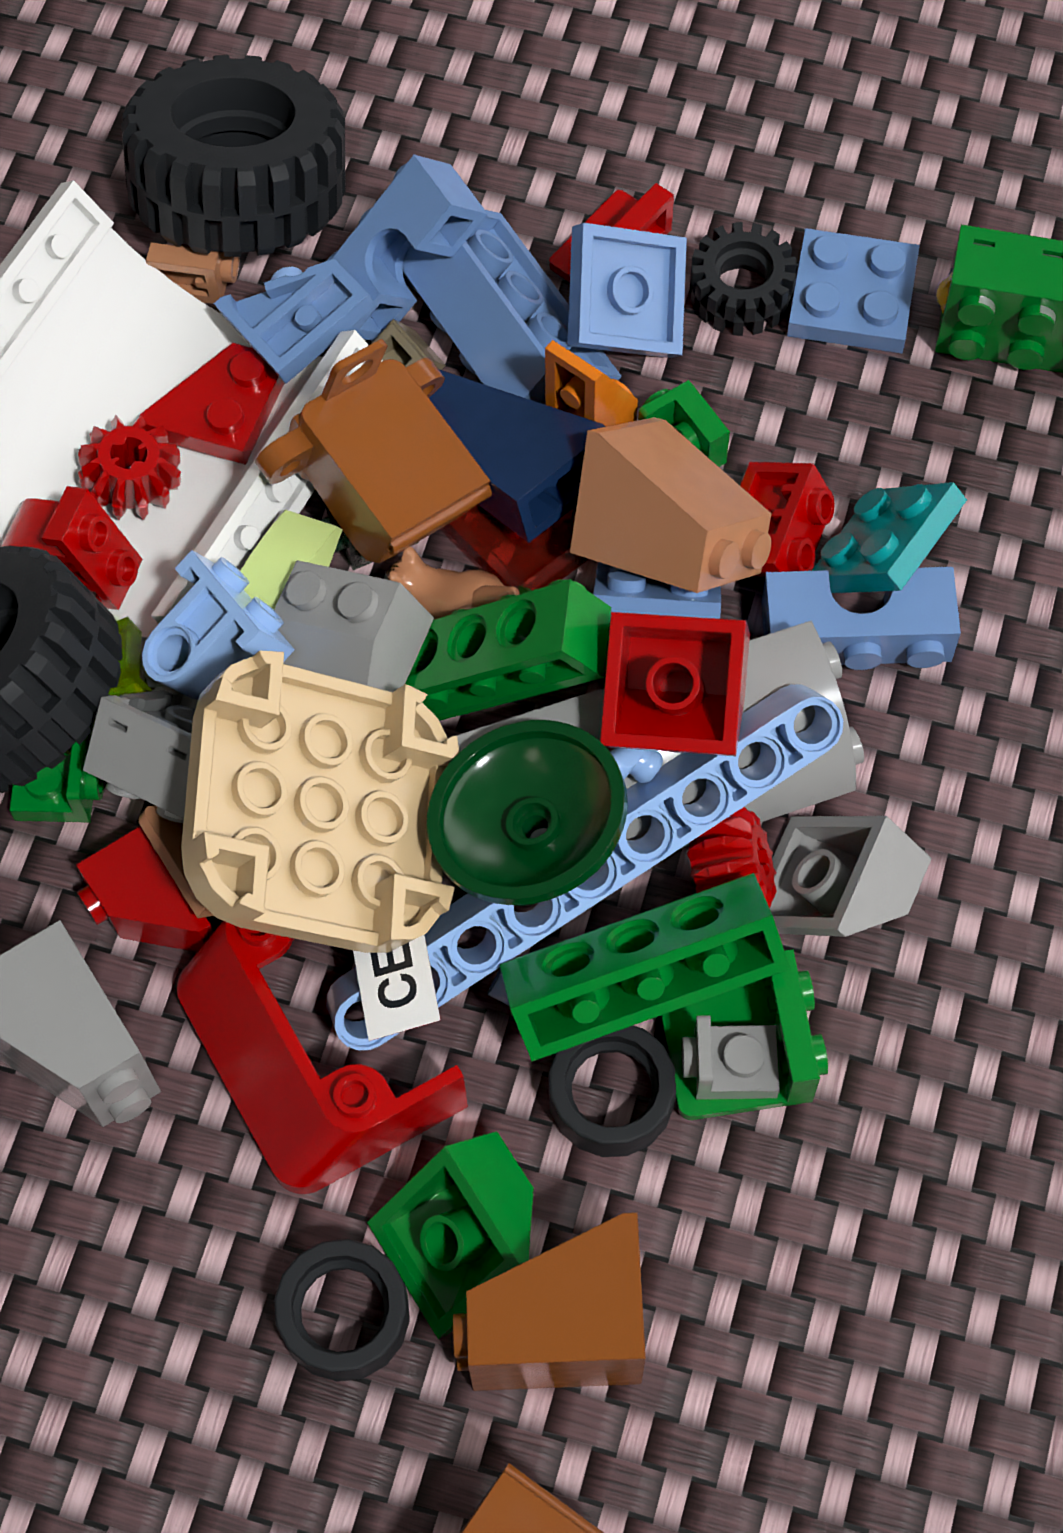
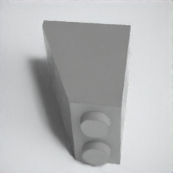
(66, 1031)

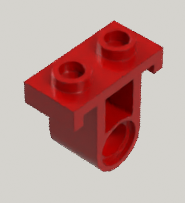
(82, 539)

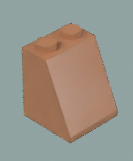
(665, 510)

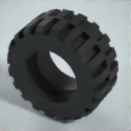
(234, 155)
(54, 661)

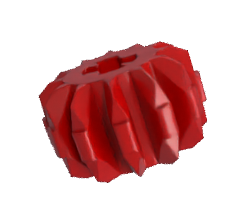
(151, 462)
(731, 852)

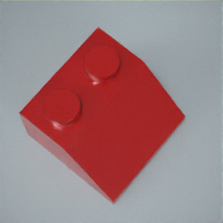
(675, 683)

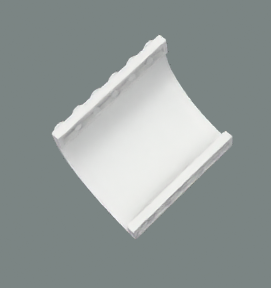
(107, 336)

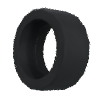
(614, 1140)
(300, 1276)

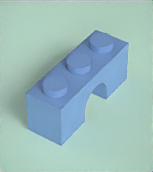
(420, 208)
(912, 627)

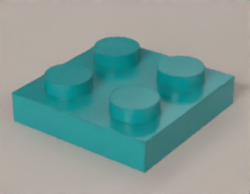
(889, 537)

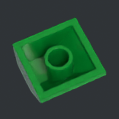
(457, 1225)

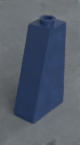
(523, 449)

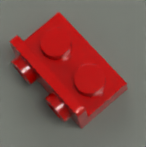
(798, 509)

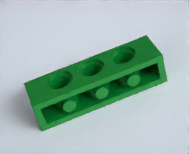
(512, 649)
(643, 967)

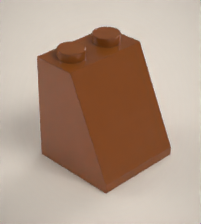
(559, 1316)

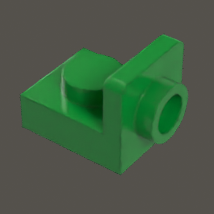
(692, 417)
(60, 792)

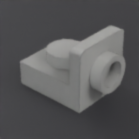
(731, 1061)

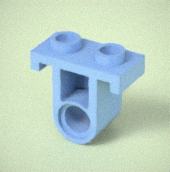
(210, 628)

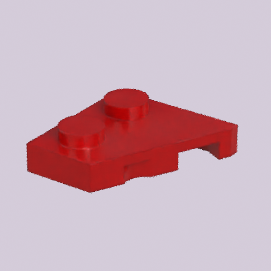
(220, 405)

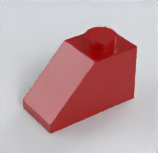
(139, 895)

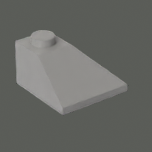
(844, 874)

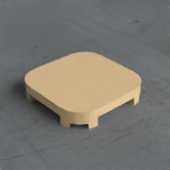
(314, 806)

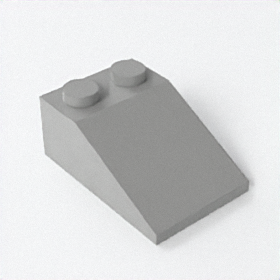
(351, 625)

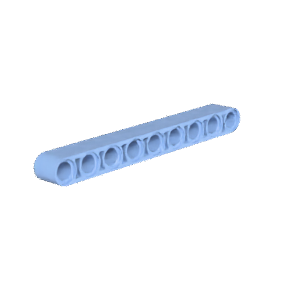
(671, 828)

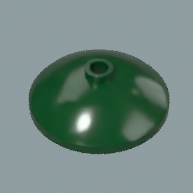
(518, 783)

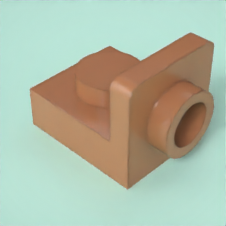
(195, 272)

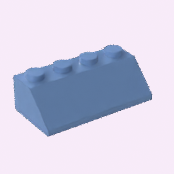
(497, 308)

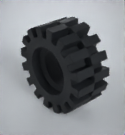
(748, 252)

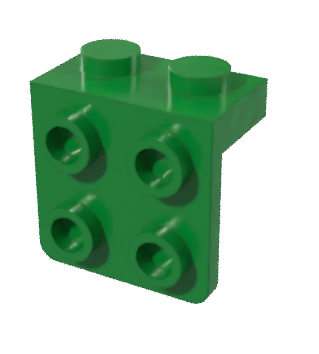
(769, 1001)

